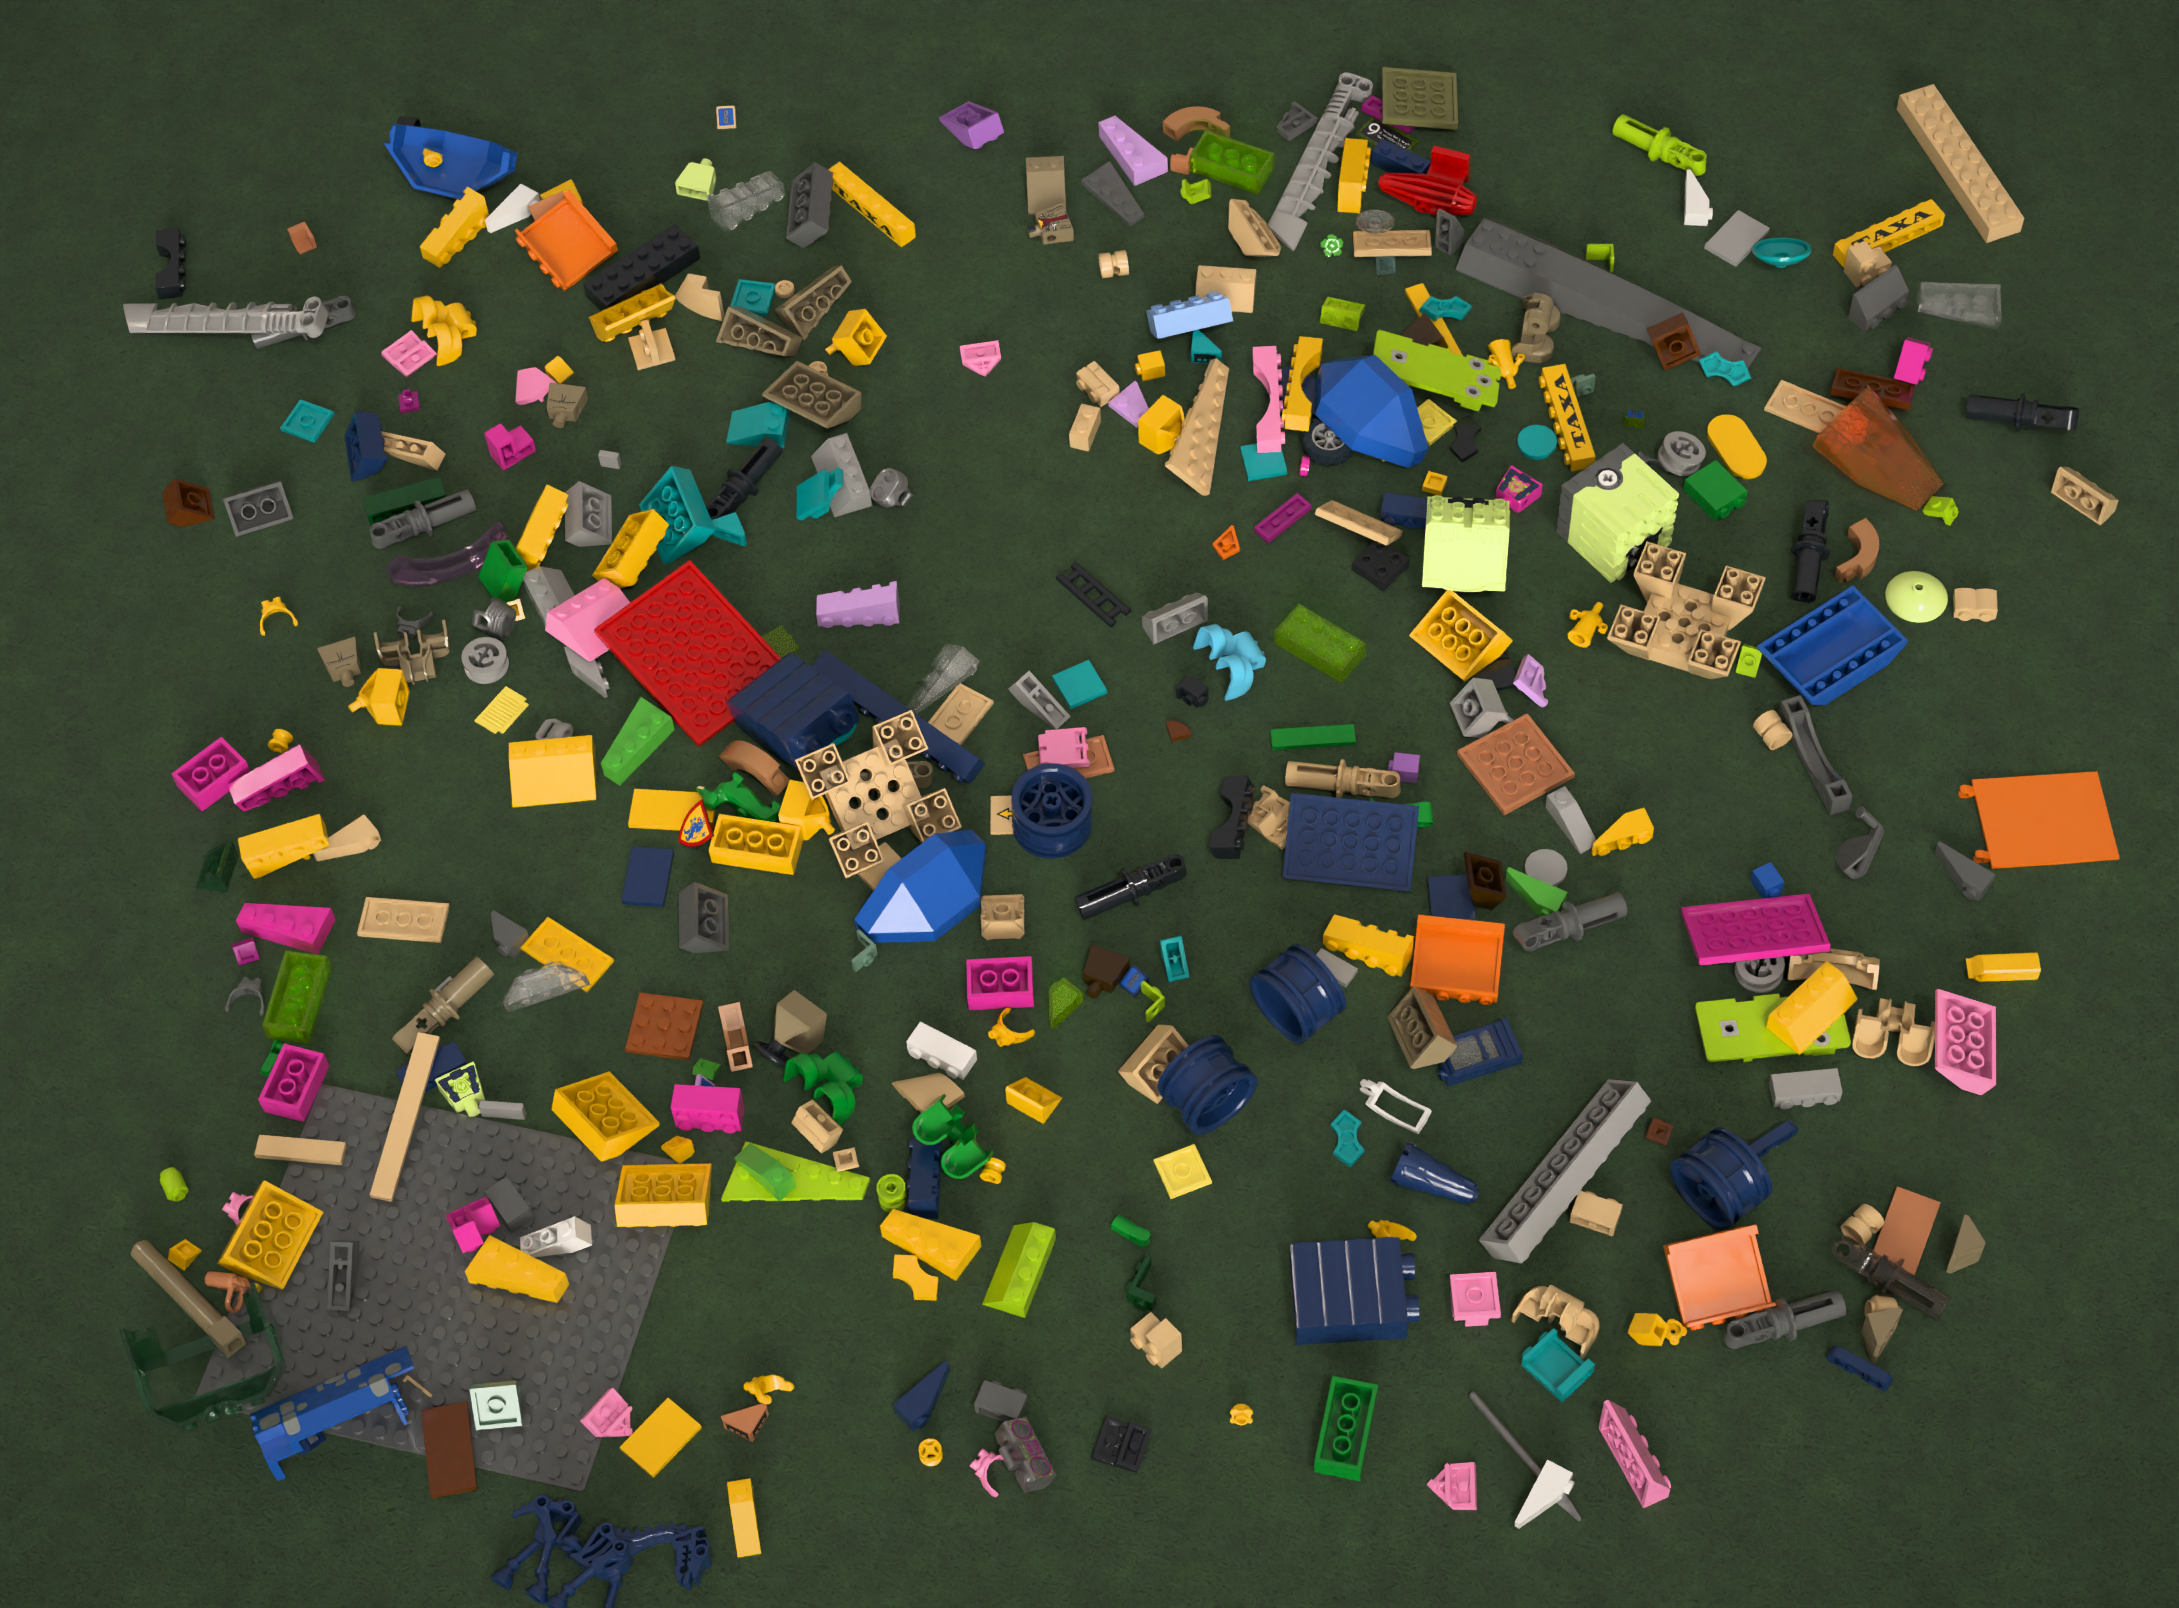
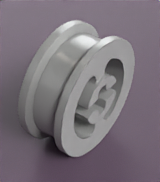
(1681, 453)
(489, 667)
(1768, 976)

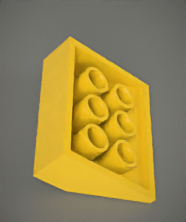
(629, 313)
(1460, 636)
(552, 771)
(603, 1115)
(663, 1195)
(270, 1236)

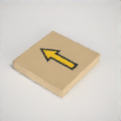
(1001, 815)

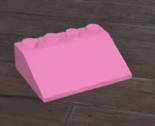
(577, 618)
(1965, 1041)
(1632, 1454)

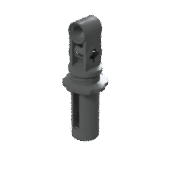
(338, 309)
(421, 519)
(1570, 921)
(1785, 1319)

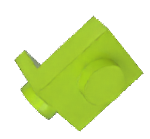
(1196, 192)
(1941, 507)

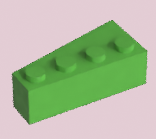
(636, 741)

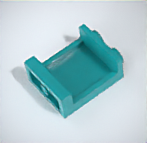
(1556, 1365)

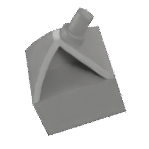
(1479, 708)

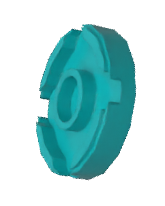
(1537, 442)

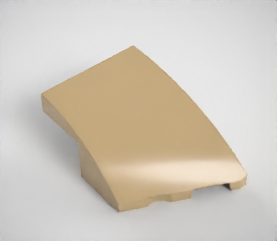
(698, 298)
(1273, 821)
(925, 1089)

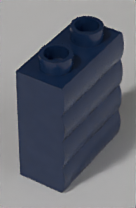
(793, 709)
(1351, 1290)

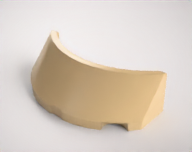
(1855, 966)

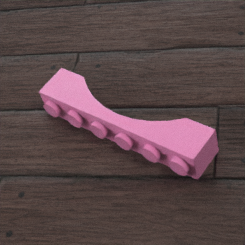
(1269, 428)

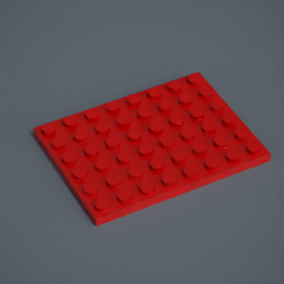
(688, 650)

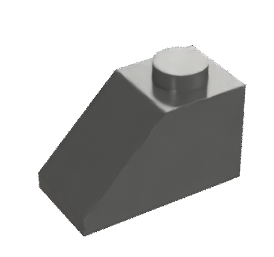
(507, 935)

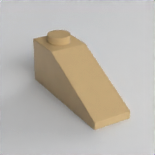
(350, 840)

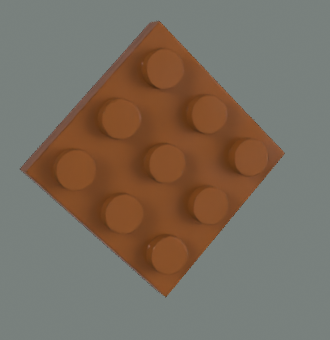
(664, 1026)

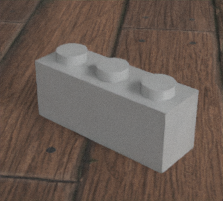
(1805, 1088)

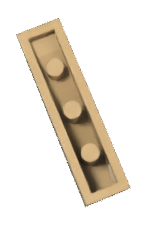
(413, 450)

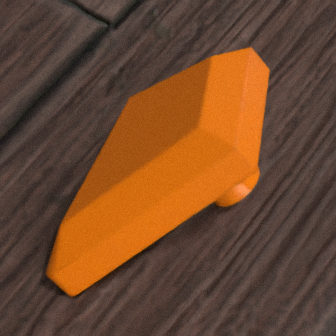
(1227, 544)

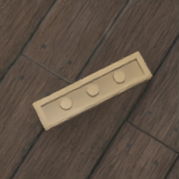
(300, 1150)

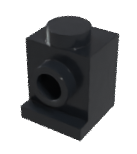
(1192, 691)

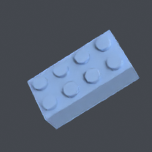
(1189, 315)

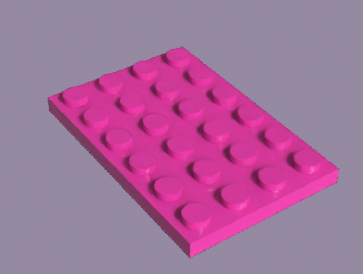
(1755, 929)

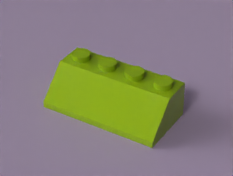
(1020, 1268)

